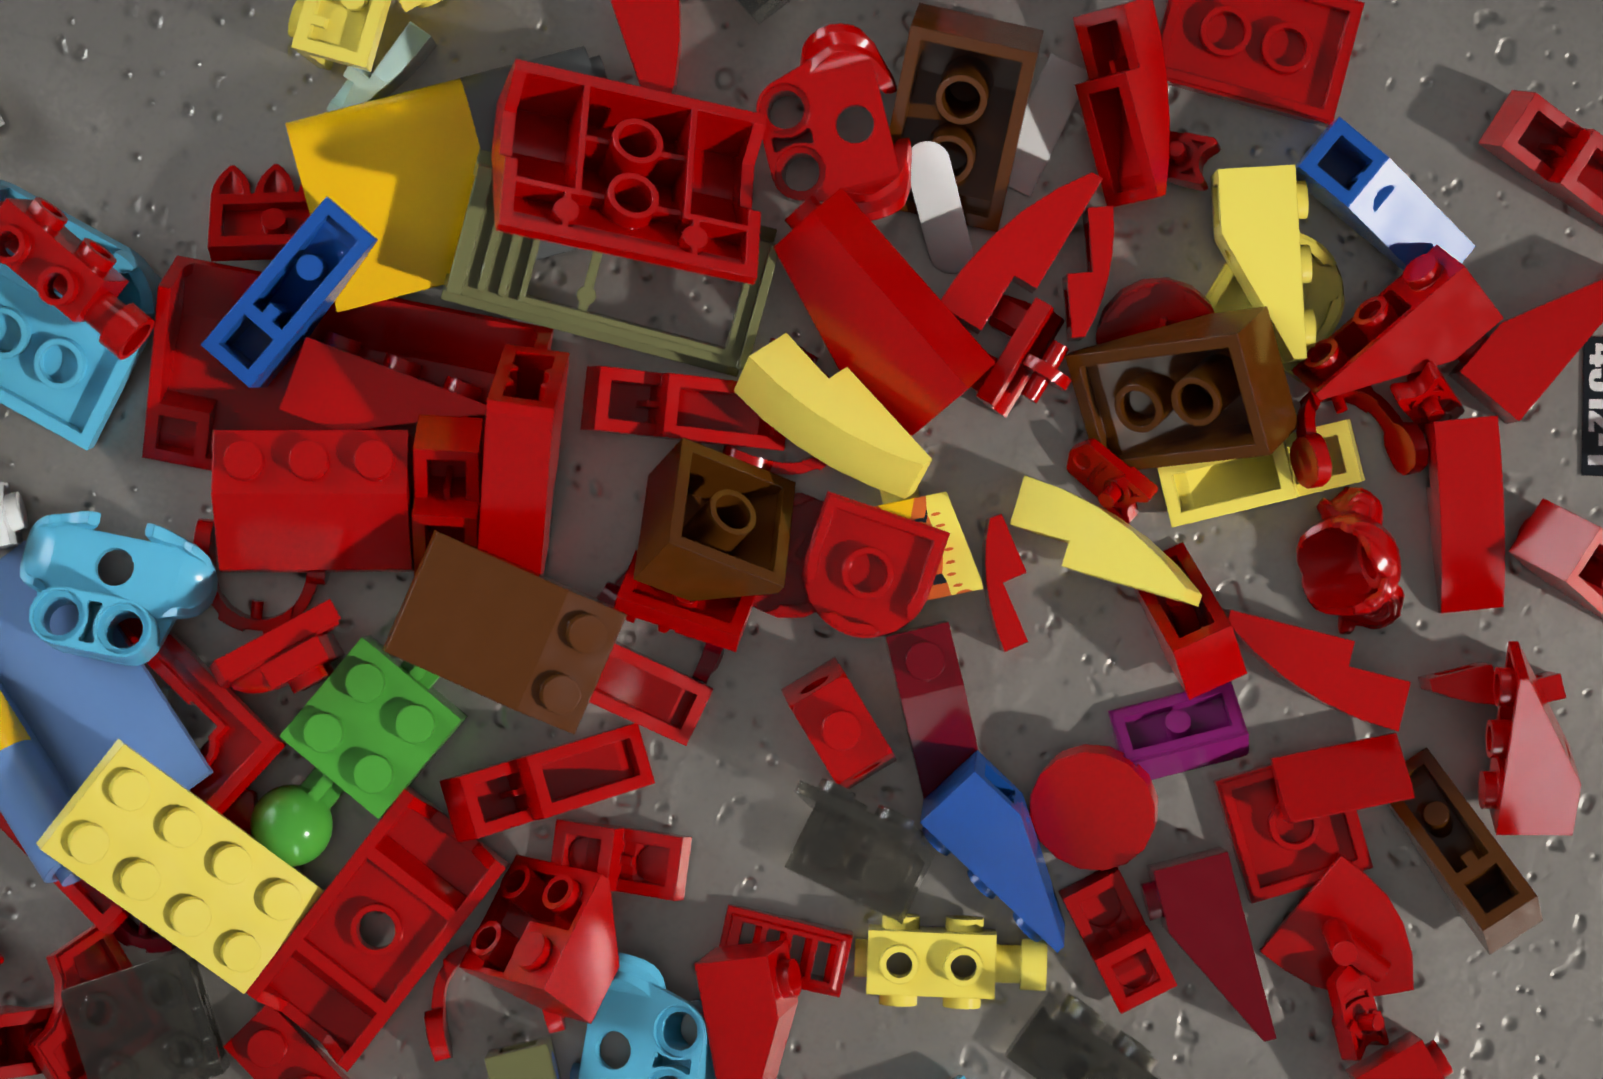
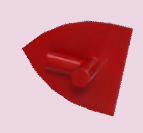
(1344, 924)

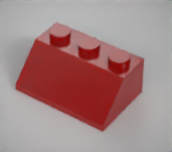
(313, 500)

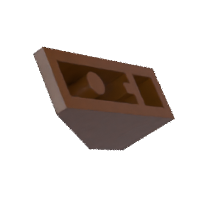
(1465, 856)

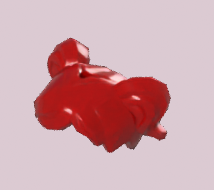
(1352, 562)

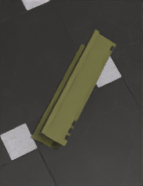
(496, 267)

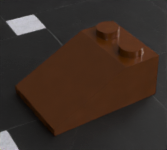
(968, 91)
(1187, 391)
(504, 632)

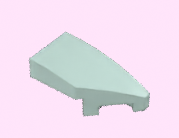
(396, 67)

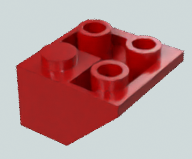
(548, 938)

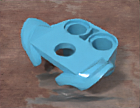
(167, 584)
(651, 1021)

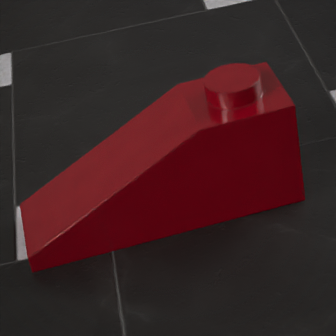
(932, 701)
(1205, 917)

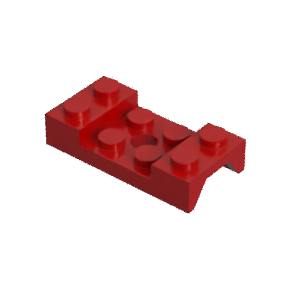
(423, 882)

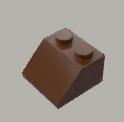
(714, 526)

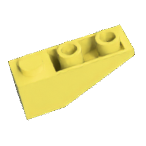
(1259, 237)

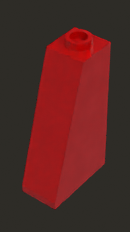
(878, 312)
(522, 454)

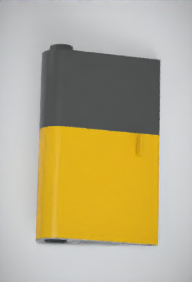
(408, 173)

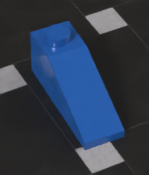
(290, 296)

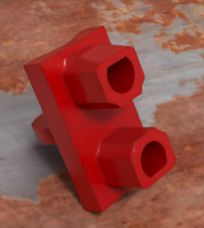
(1029, 357)

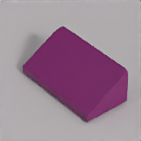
(1181, 733)

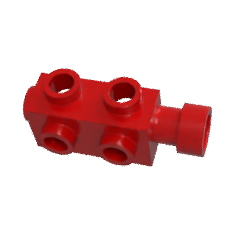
(80, 270)

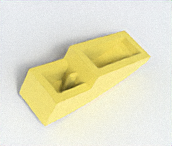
(831, 418)
(1236, 485)
(1100, 542)

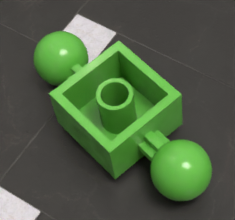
(366, 736)

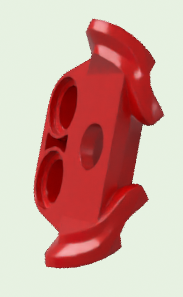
(837, 72)

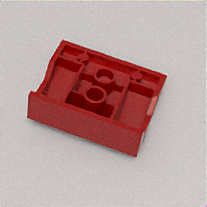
(627, 171)

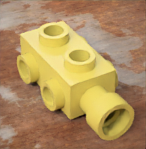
(932, 955)

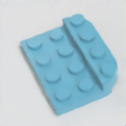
(56, 366)

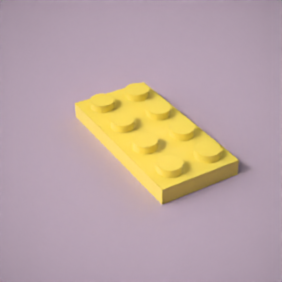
(179, 866)

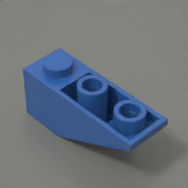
(1376, 197)
(990, 831)

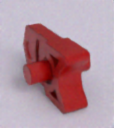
(1187, 159)
(1427, 397)
(1110, 479)
(1355, 1013)

